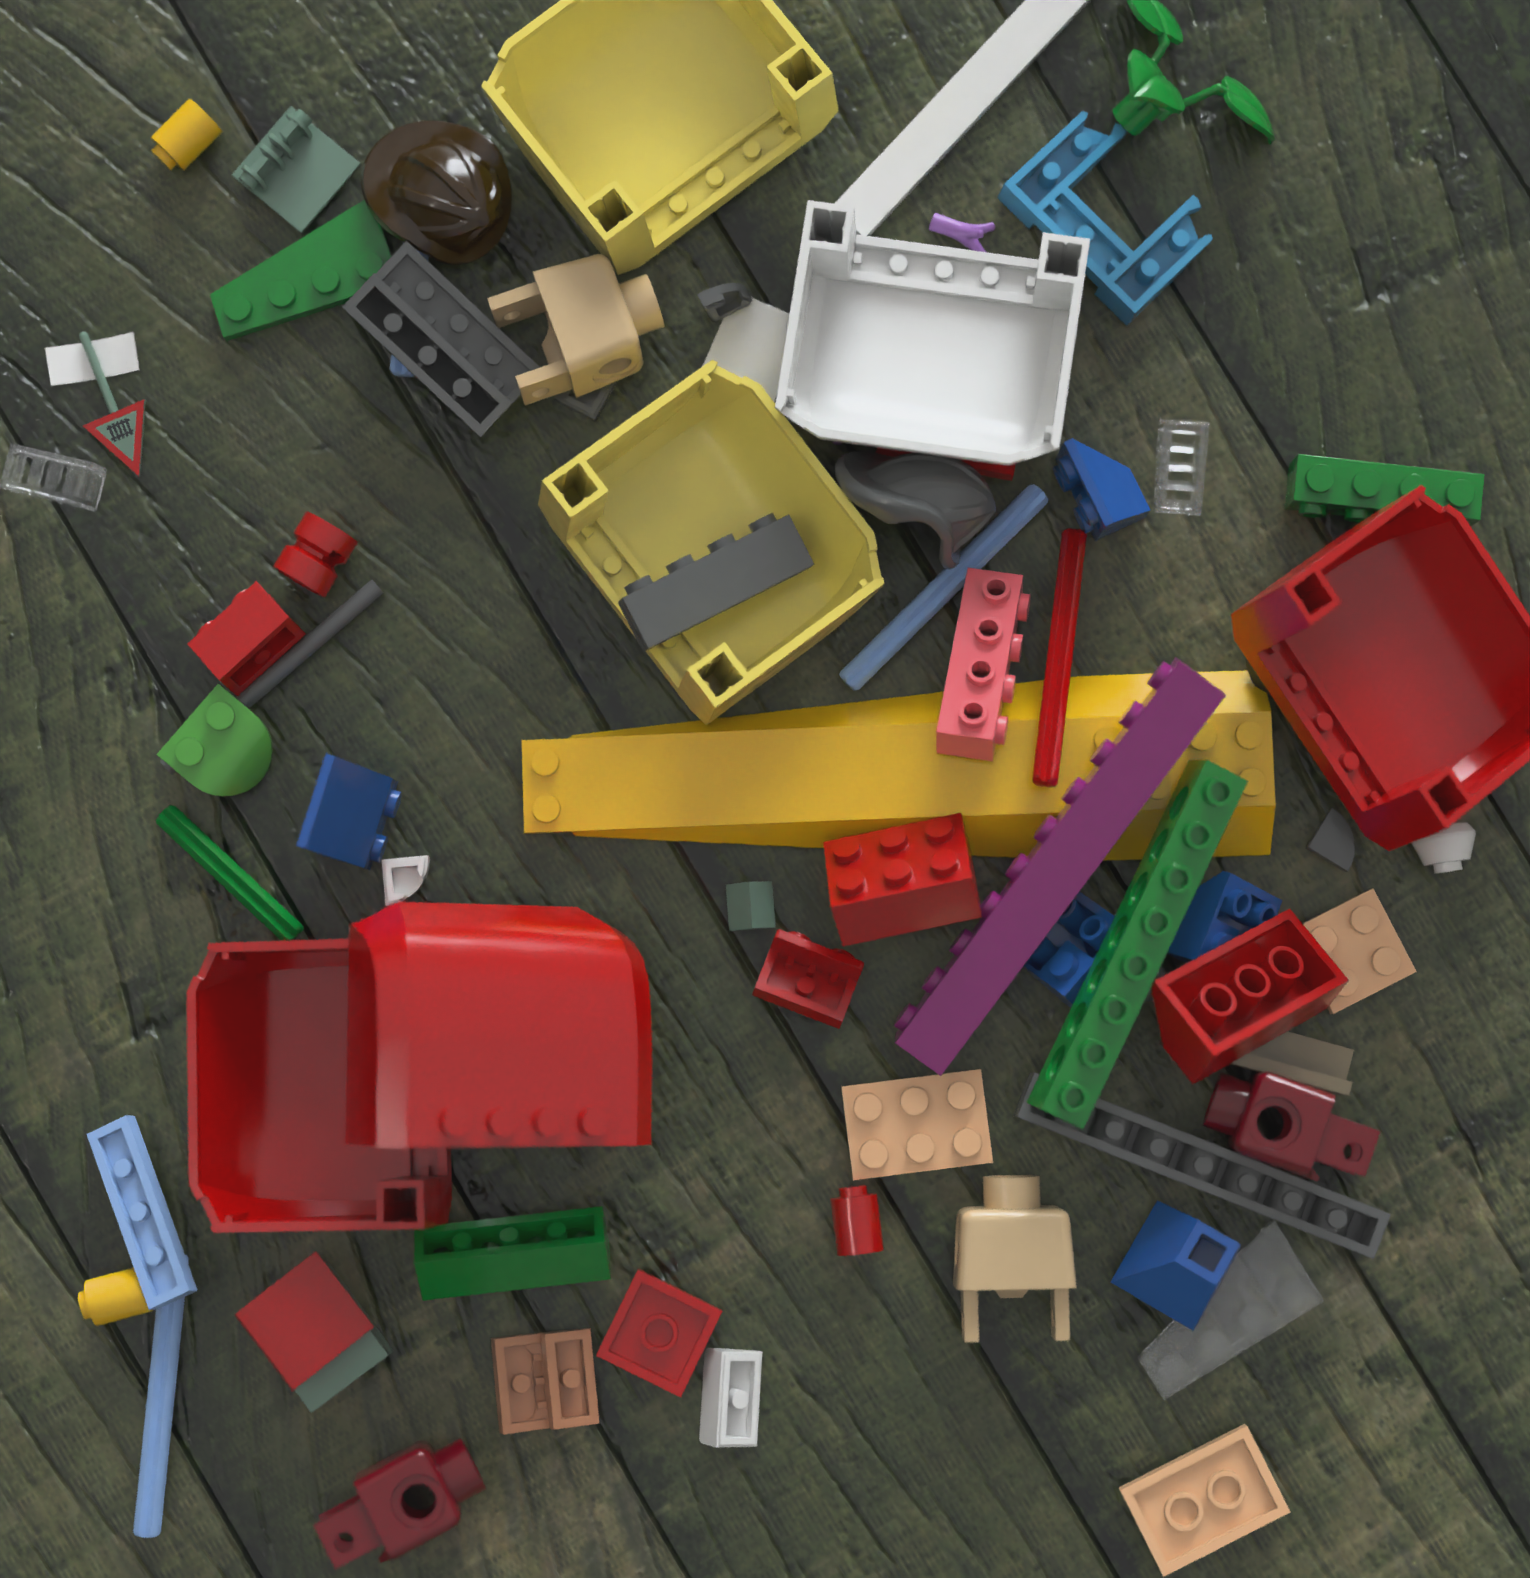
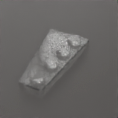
(1256, 1298)

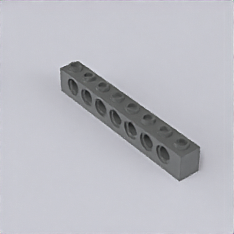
(1220, 1173)

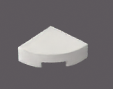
(404, 877)

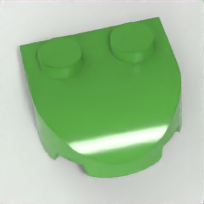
(220, 746)

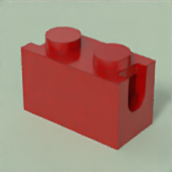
(246, 638)

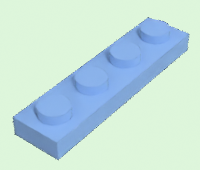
(141, 1212)

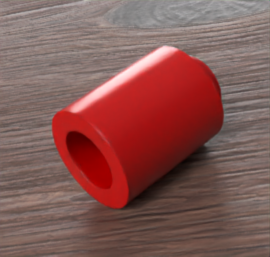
(856, 1221)

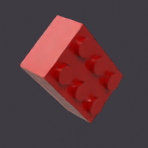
(901, 879)

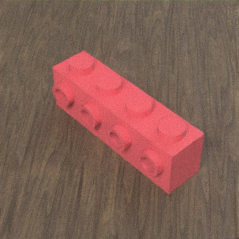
(980, 665)

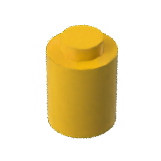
(184, 136)
(112, 1297)

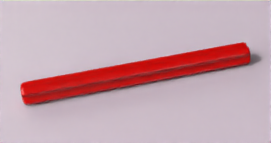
(1059, 658)

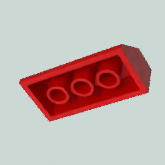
(1244, 995)

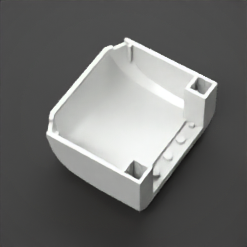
(930, 342)

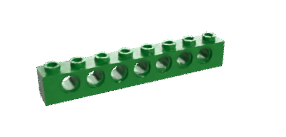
(1137, 942)

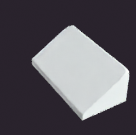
(730, 1397)

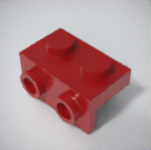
(808, 978)

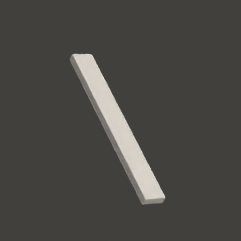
(956, 109)

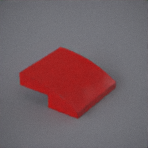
(303, 1321)

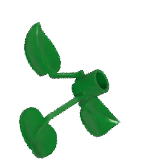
(1156, 97)

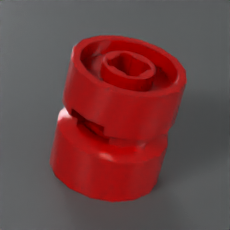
(315, 554)

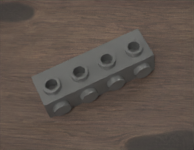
(715, 582)

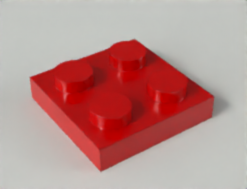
(659, 1332)

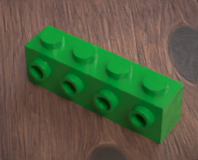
(1362, 487)
(512, 1253)

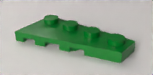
(304, 277)

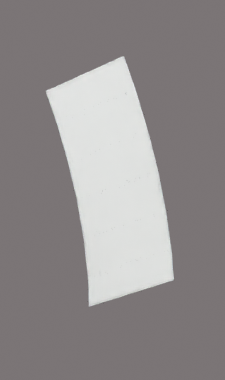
(71, 365)

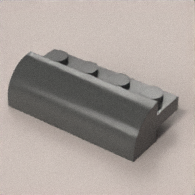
(441, 338)

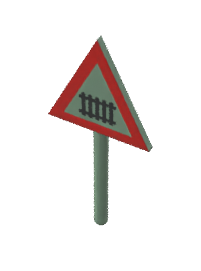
(122, 428)

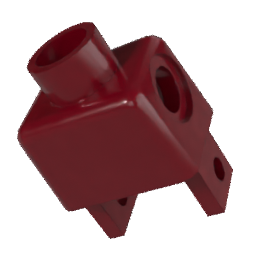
(1307, 1128)
(383, 1515)

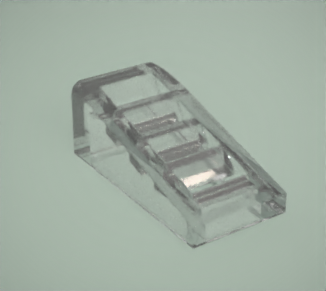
(1166, 428)
(81, 486)

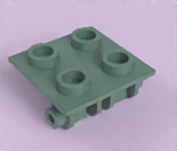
(296, 169)

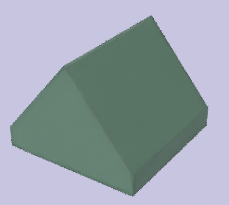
(750, 905)

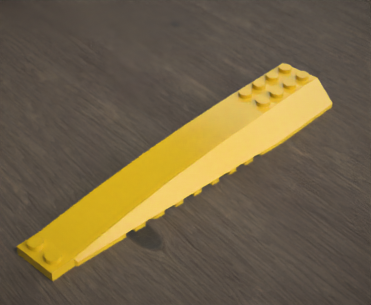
(877, 767)

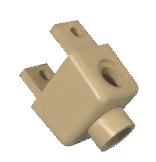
(590, 325)
(1013, 1248)

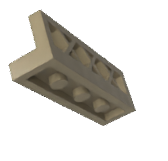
(1302, 1060)

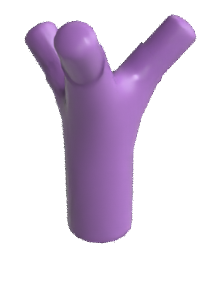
(960, 231)

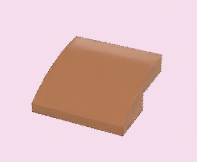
(545, 1380)

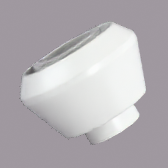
(1447, 848)

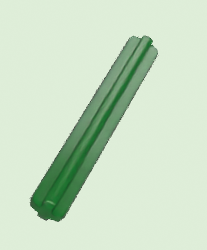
(229, 874)

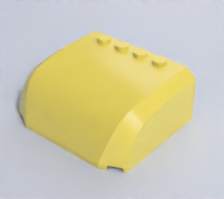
(657, 110)
(687, 475)

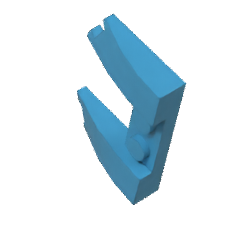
(1043, 197)

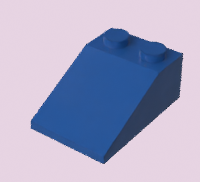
(349, 813)

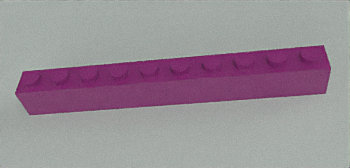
(1058, 865)

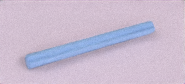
(943, 588)
(158, 1419)

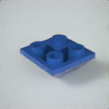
(1101, 487)
(1219, 913)
(1070, 948)
(1176, 1264)

